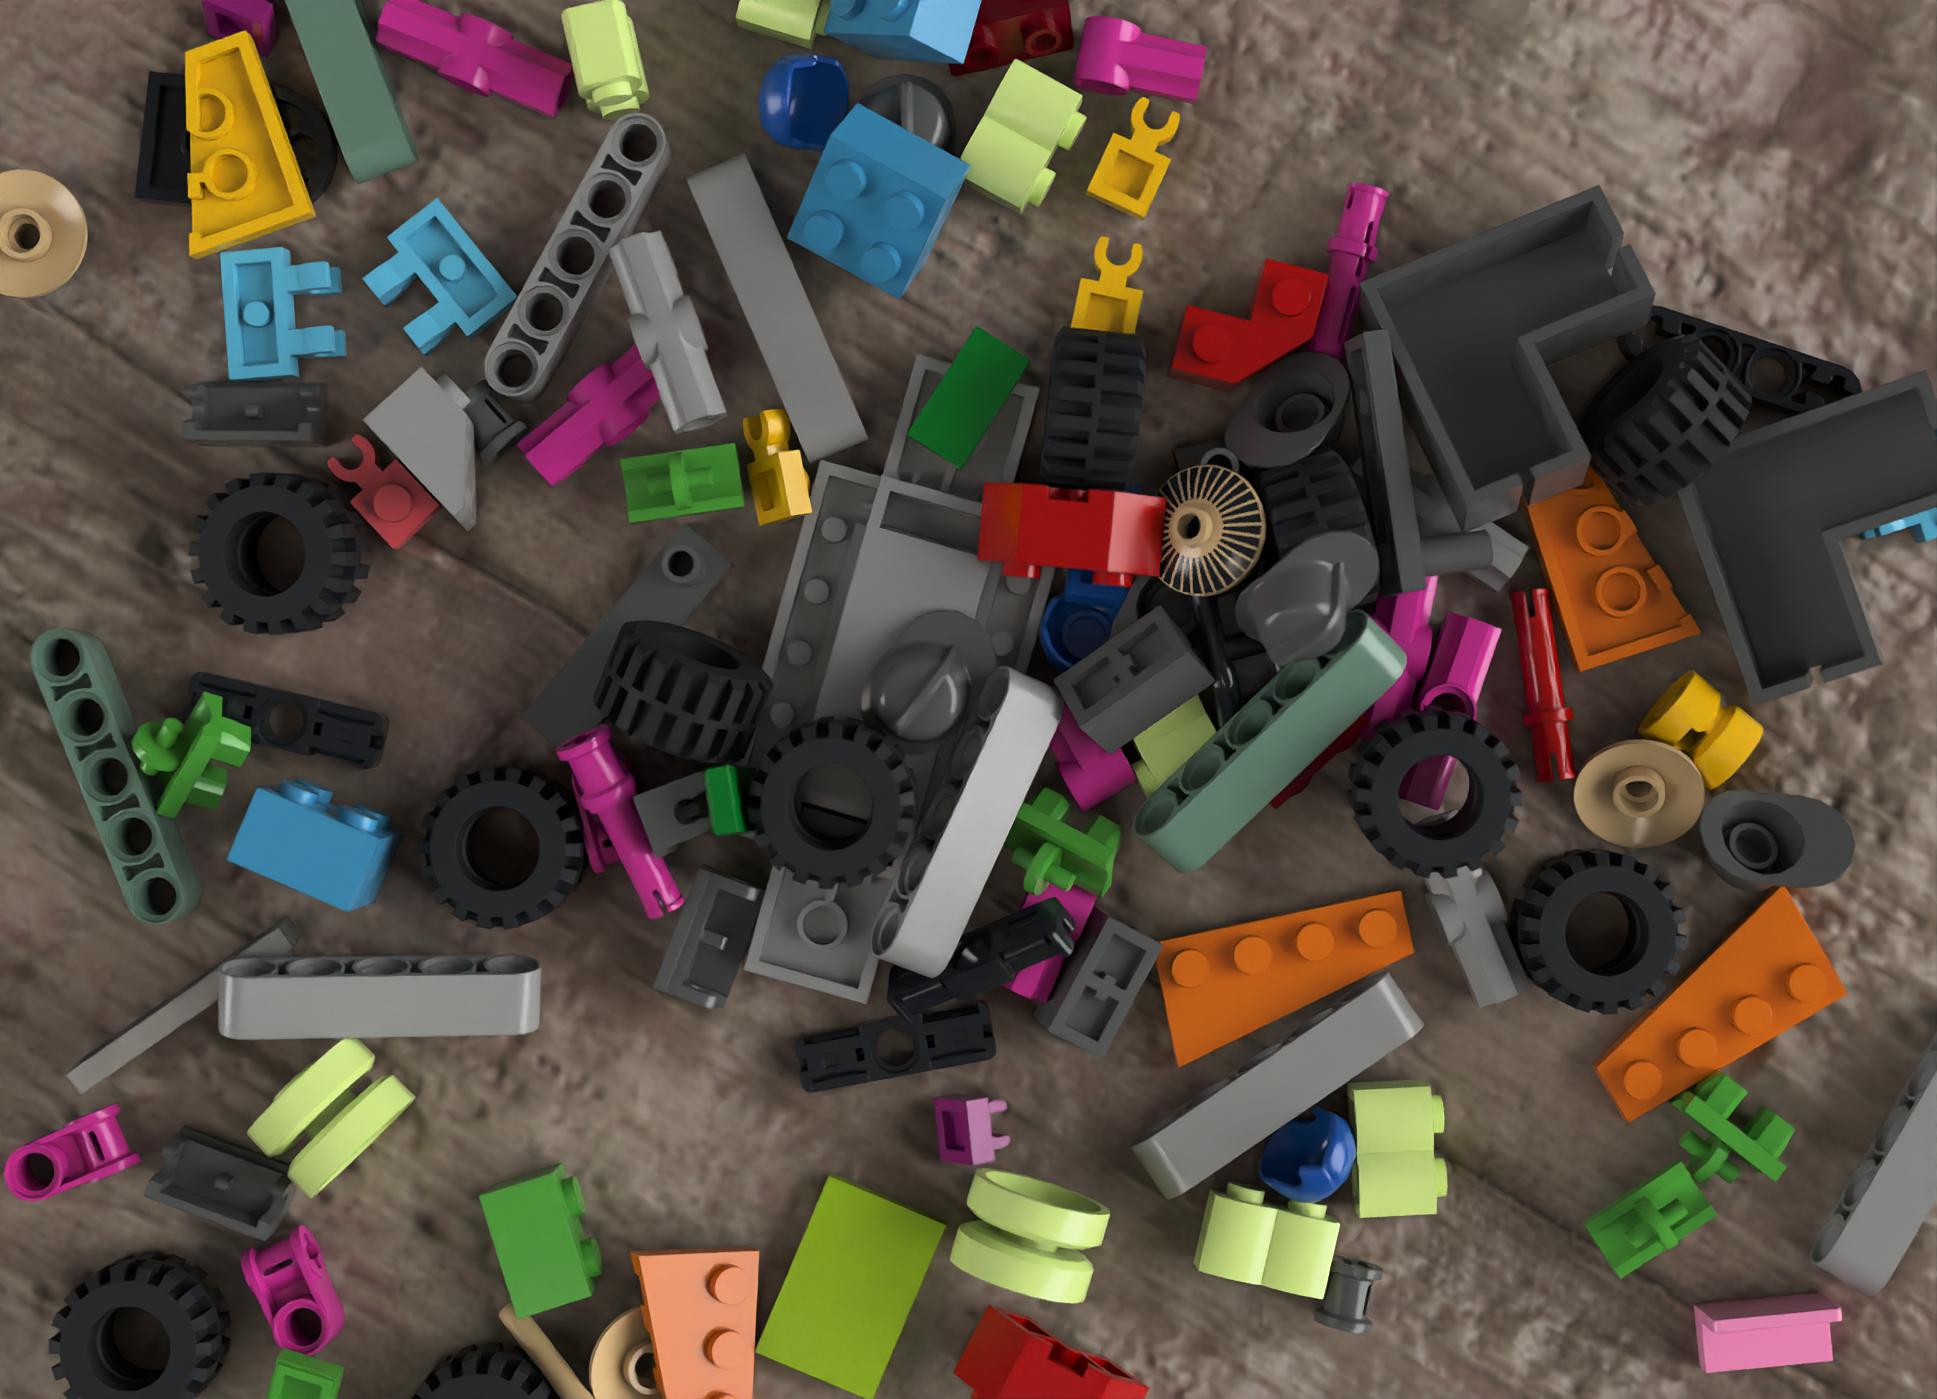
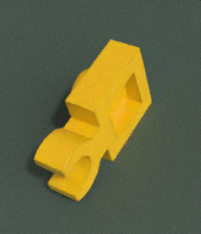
(1132, 168)
(1107, 302)
(777, 475)

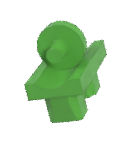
(682, 483)
(183, 752)
(1059, 852)
(1756, 1144)
(1649, 1218)

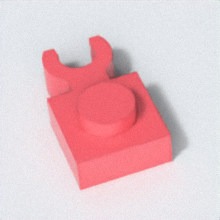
(390, 498)

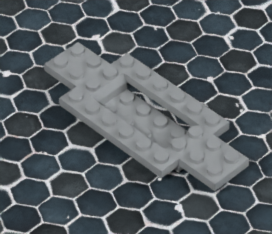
(858, 577)

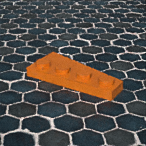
(1602, 577)

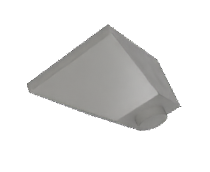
(433, 439)

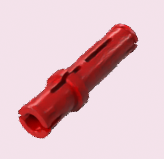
(1543, 685)

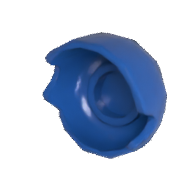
(803, 100)
(1073, 631)
(1309, 1157)

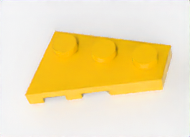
(240, 154)

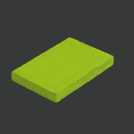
(850, 1286)

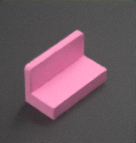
(1765, 1332)

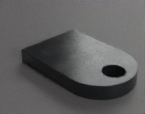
(166, 142)

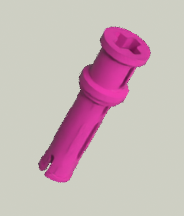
(610, 795)

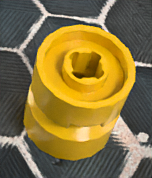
(1701, 728)

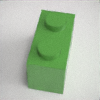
(542, 1240)

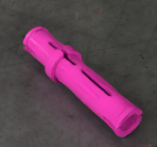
(1348, 265)

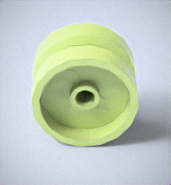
(328, 1112)
(1029, 1236)

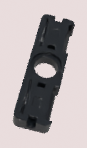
(327, 725)
(1010, 947)
(852, 1057)

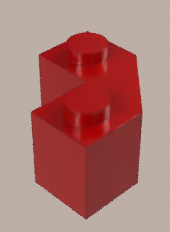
(1229, 350)
(1073, 530)
(1022, 1360)

